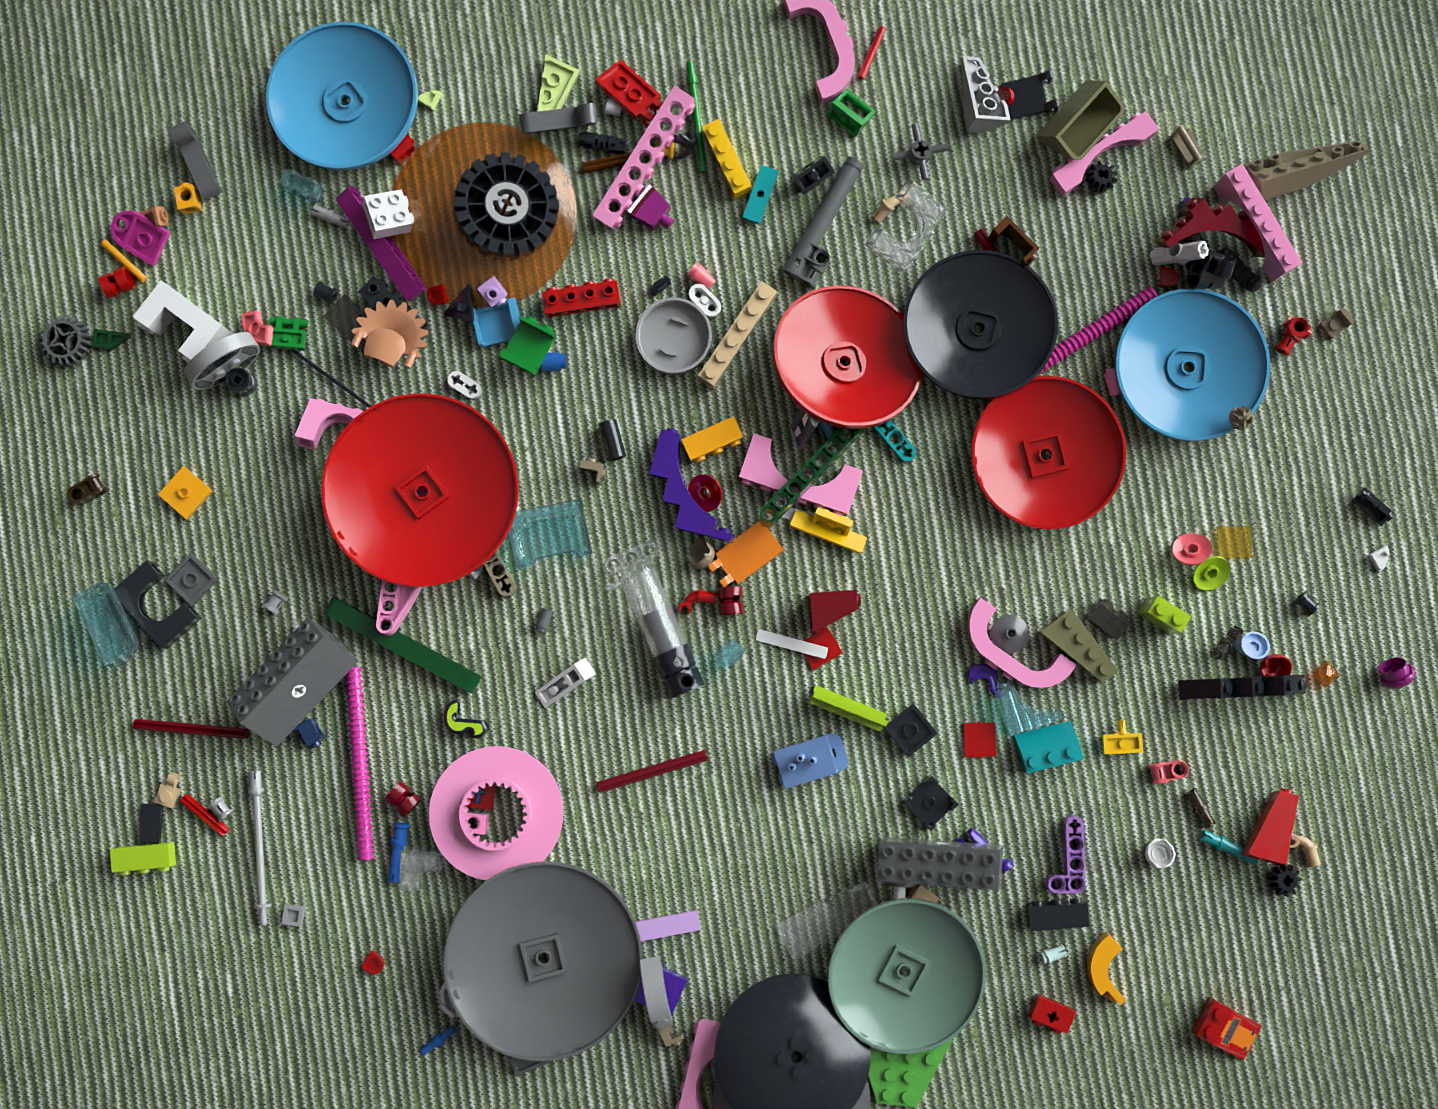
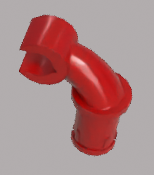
(698, 596)

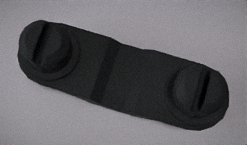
(1242, 273)

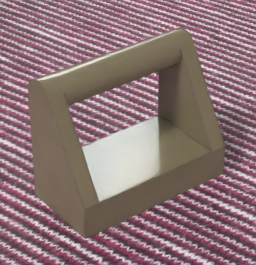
(1187, 146)

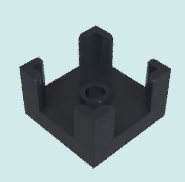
(929, 802)

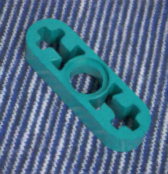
(907, 446)

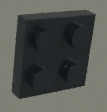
(910, 730)

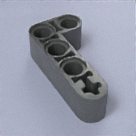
(558, 119)
(196, 159)

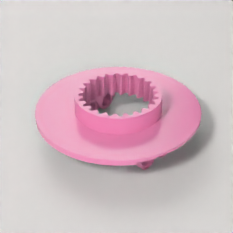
(495, 766)

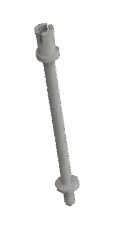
(255, 791)

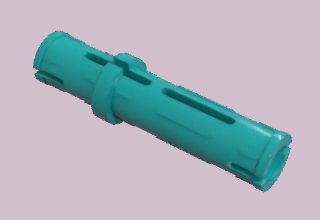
(1220, 843)

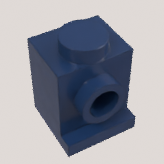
(310, 733)

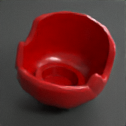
(1275, 665)

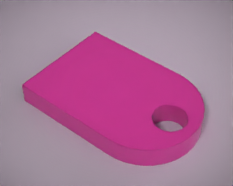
(139, 236)

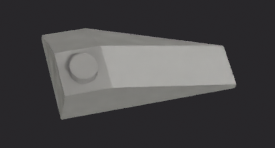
(981, 102)

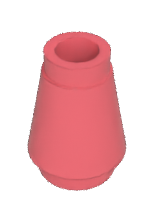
(699, 275)

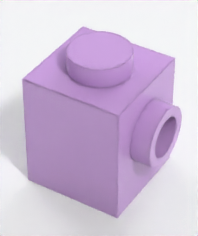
(493, 292)

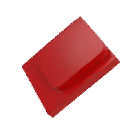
(826, 639)

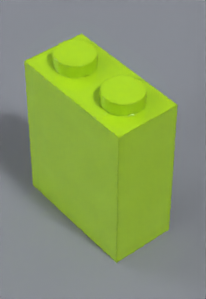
(1164, 615)

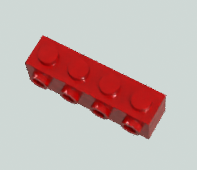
(581, 299)

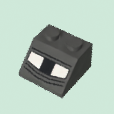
(803, 427)

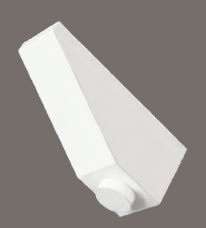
(565, 682)

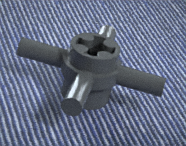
(915, 157)

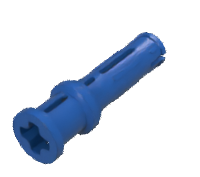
(398, 842)

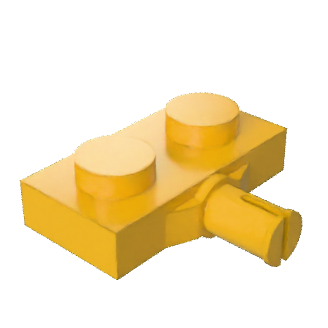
(1122, 741)

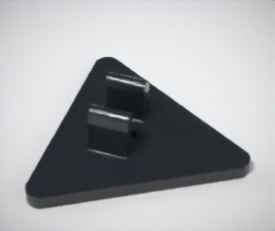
(462, 306)

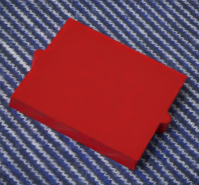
(979, 739)

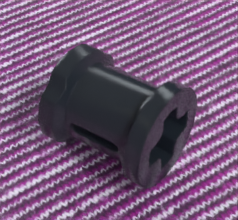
(325, 292)
(1307, 603)

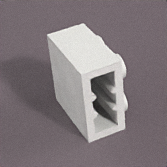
(388, 214)

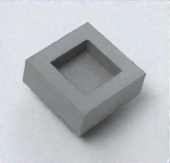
(293, 915)

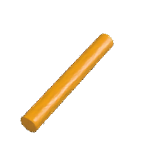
(124, 261)

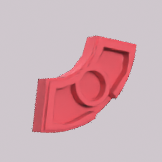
(253, 324)

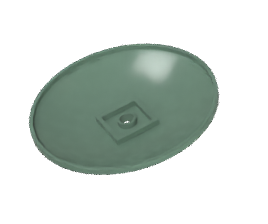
(915, 1008)

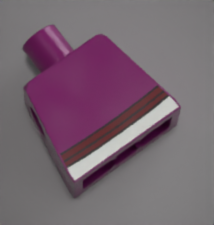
(651, 209)

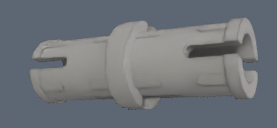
(330, 216)

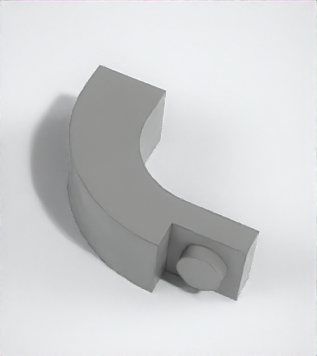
(655, 992)

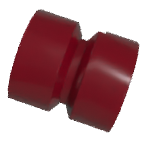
(730, 600)
(402, 799)

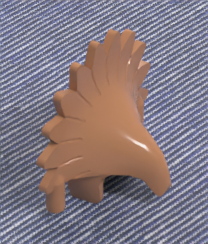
(391, 334)

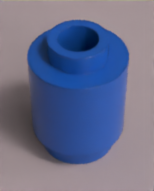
(553, 362)

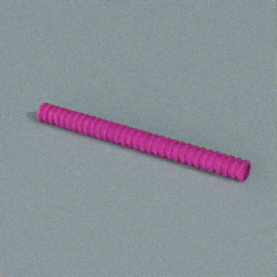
(1100, 326)
(359, 764)

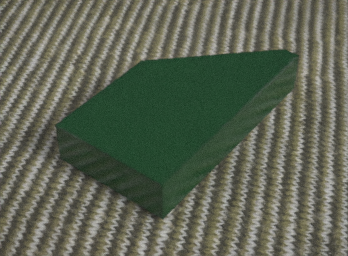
(108, 339)

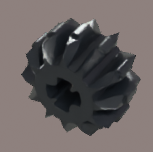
(1103, 183)
(1289, 884)

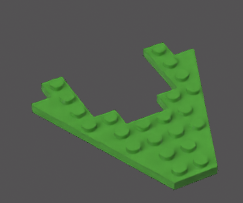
(903, 1077)

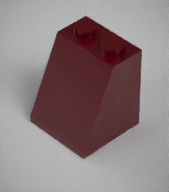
(831, 606)

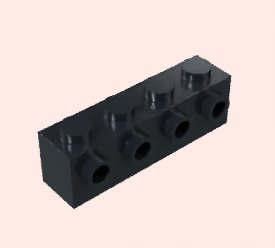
(377, 291)

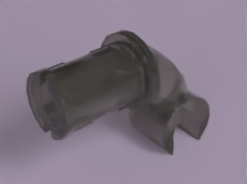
(1225, 647)

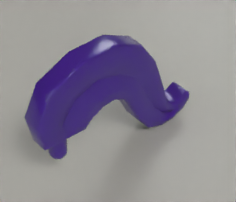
(984, 671)

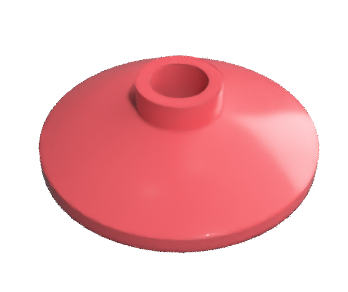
(1192, 543)

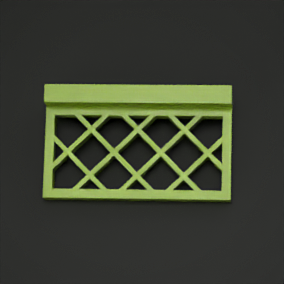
(848, 708)

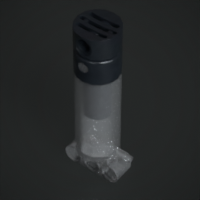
(655, 618)

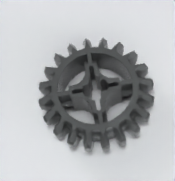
(56, 329)

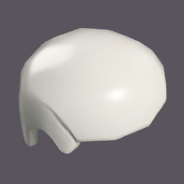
(1159, 853)

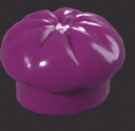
(1396, 673)

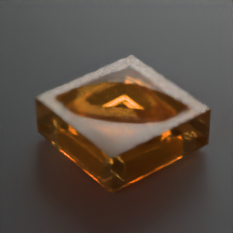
(1326, 674)

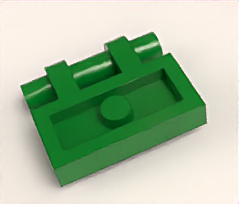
(288, 338)

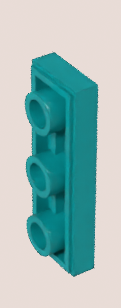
(763, 184)

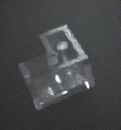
(413, 865)

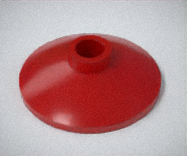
(698, 490)

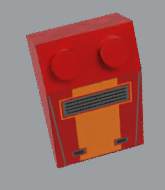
(1226, 1028)

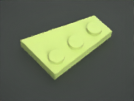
(556, 84)

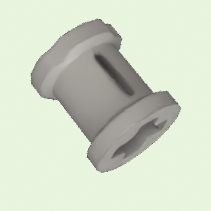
(275, 601)
(221, 815)

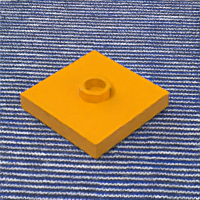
(185, 492)

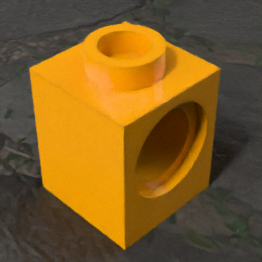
(191, 205)

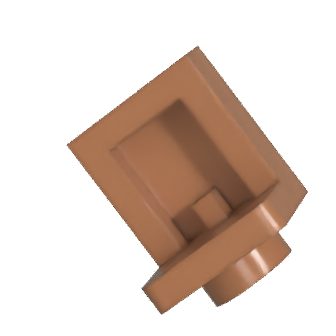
(157, 215)

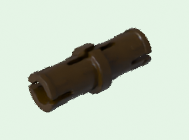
(1200, 808)

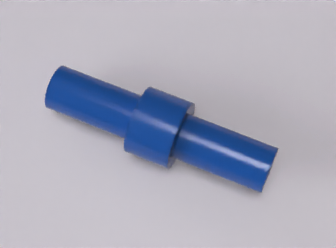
(438, 1039)

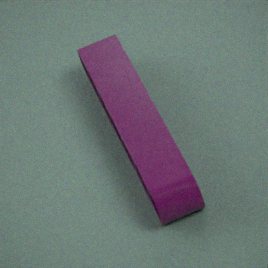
(383, 248)

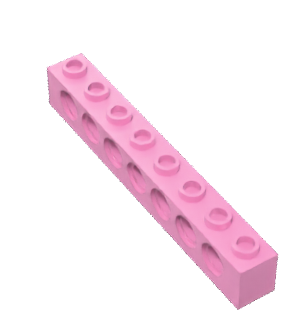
(676, 98)

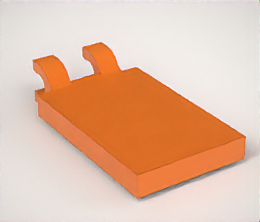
(746, 554)

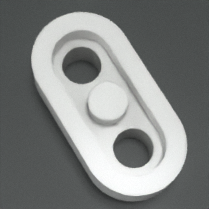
(705, 301)

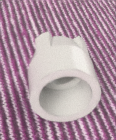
(612, 108)

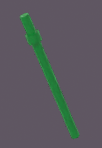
(692, 81)

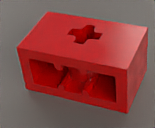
(1063, 1014)

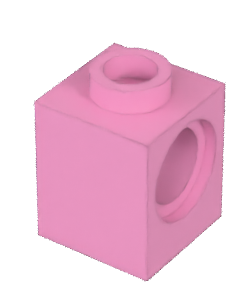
(483, 820)

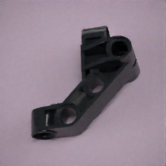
(1210, 271)

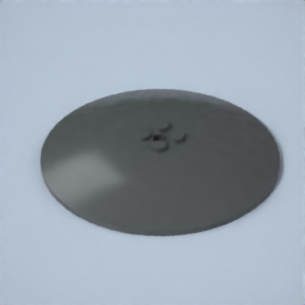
(533, 1005)

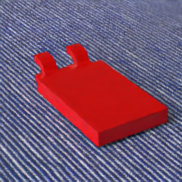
(630, 92)

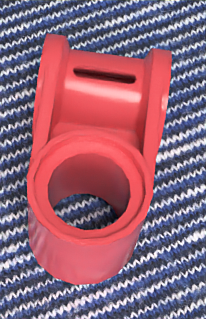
(1164, 771)

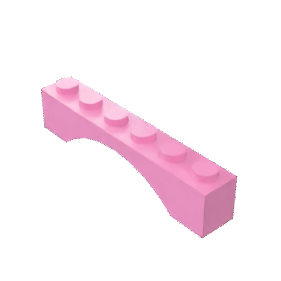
(1133, 133)

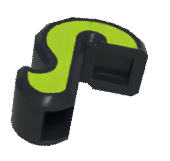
(461, 726)

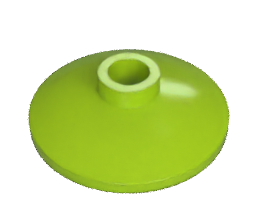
(1211, 573)

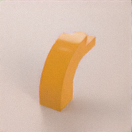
(1098, 961)

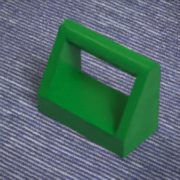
(847, 118)

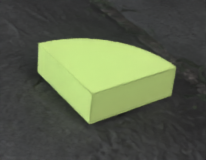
(430, 99)

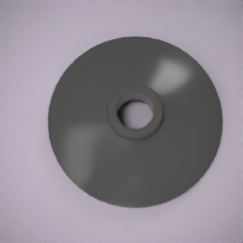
(1000, 636)

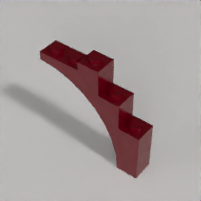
(1222, 217)

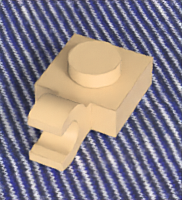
(168, 793)

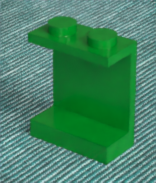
(528, 345)

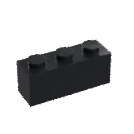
(1057, 914)

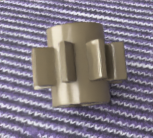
(1241, 418)

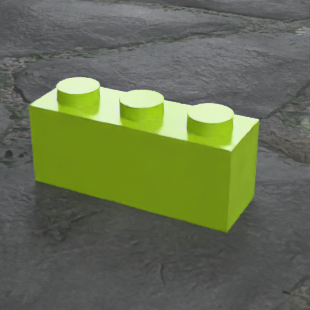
(143, 858)

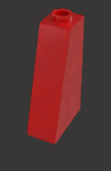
(1274, 829)

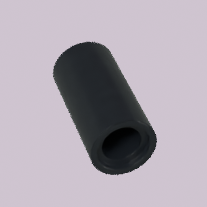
(612, 440)

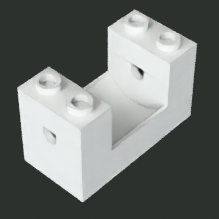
(164, 305)

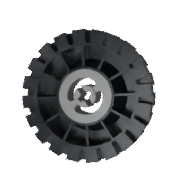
(498, 234)

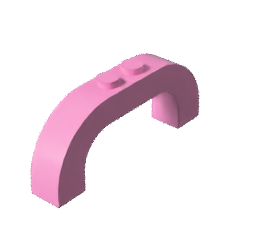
(834, 85)
(996, 658)

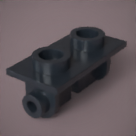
(1373, 507)

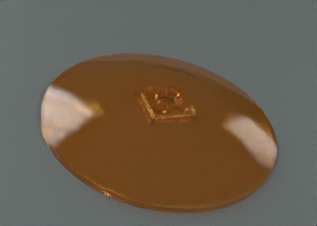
(435, 243)

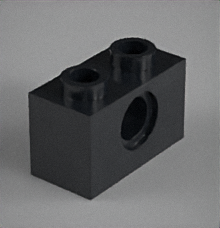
(812, 174)

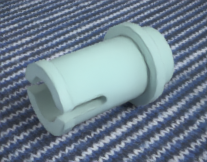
(1051, 955)

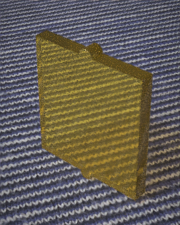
(1234, 541)

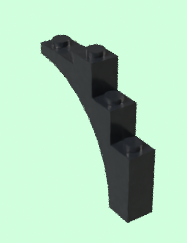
(1242, 687)

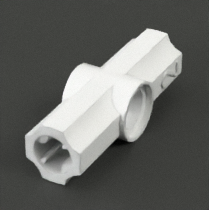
(1179, 253)

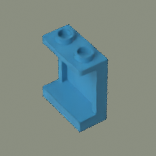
(495, 324)

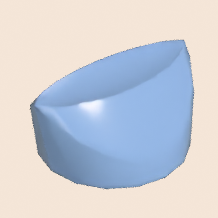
(1253, 645)

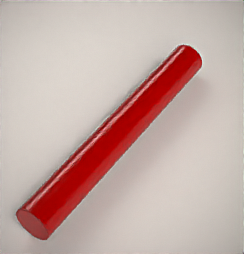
(871, 53)

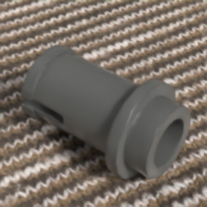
(544, 620)

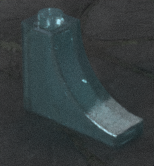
(1018, 715)

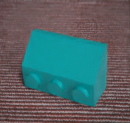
(1048, 747)

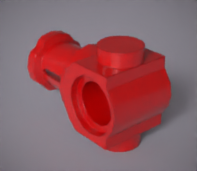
(1291, 336)

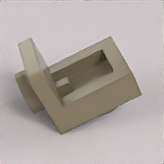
(592, 465)

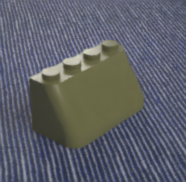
(1082, 120)

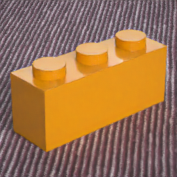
(712, 440)

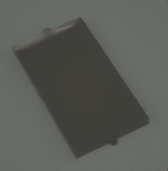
(343, 318)

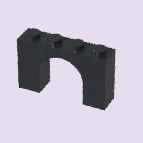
(132, 595)

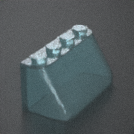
(107, 624)

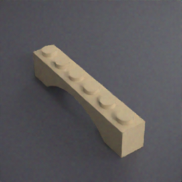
(737, 334)

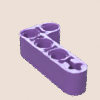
(1069, 854)

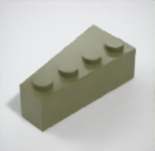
(1077, 644)

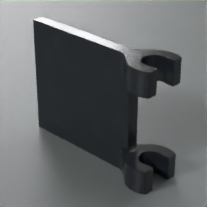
(1030, 96)

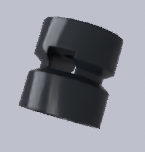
(241, 382)

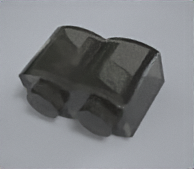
(1107, 619)

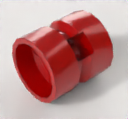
(115, 283)

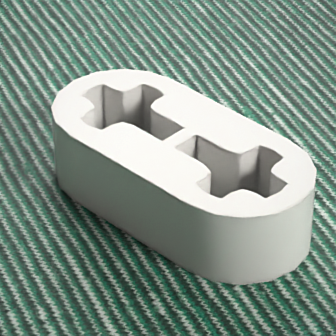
(462, 388)

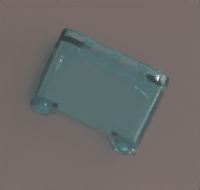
(550, 532)

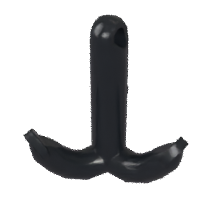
(685, 141)

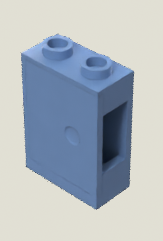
(805, 761)

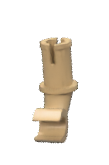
(886, 206)
(1309, 848)

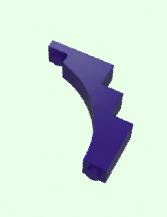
(690, 516)

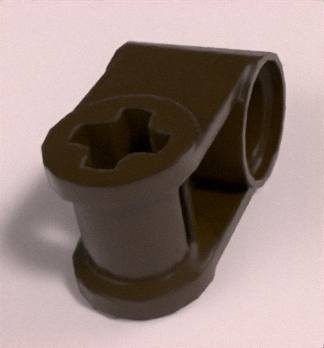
(90, 487)

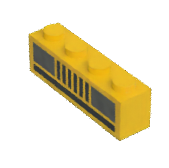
(726, 159)

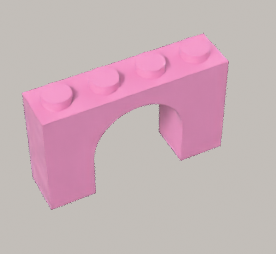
(318, 417)

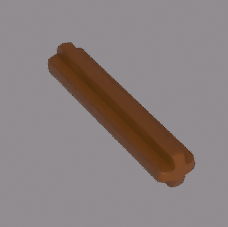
(605, 163)

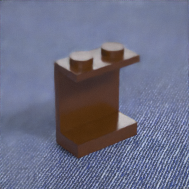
(1017, 237)

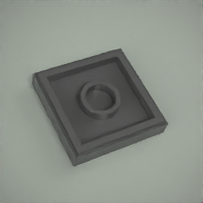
(191, 579)

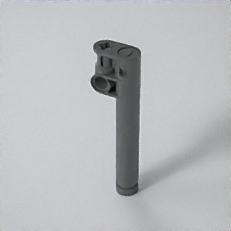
(803, 259)

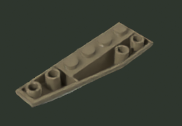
(1301, 168)

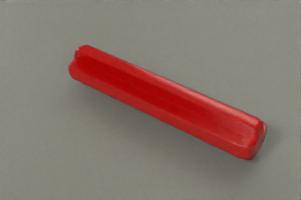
(204, 815)

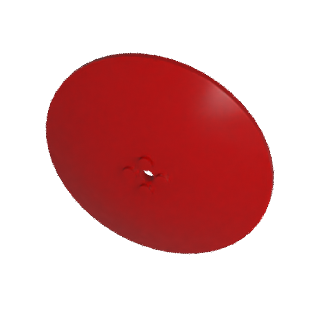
(411, 445)

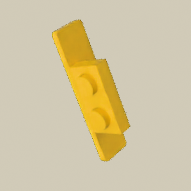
(829, 528)

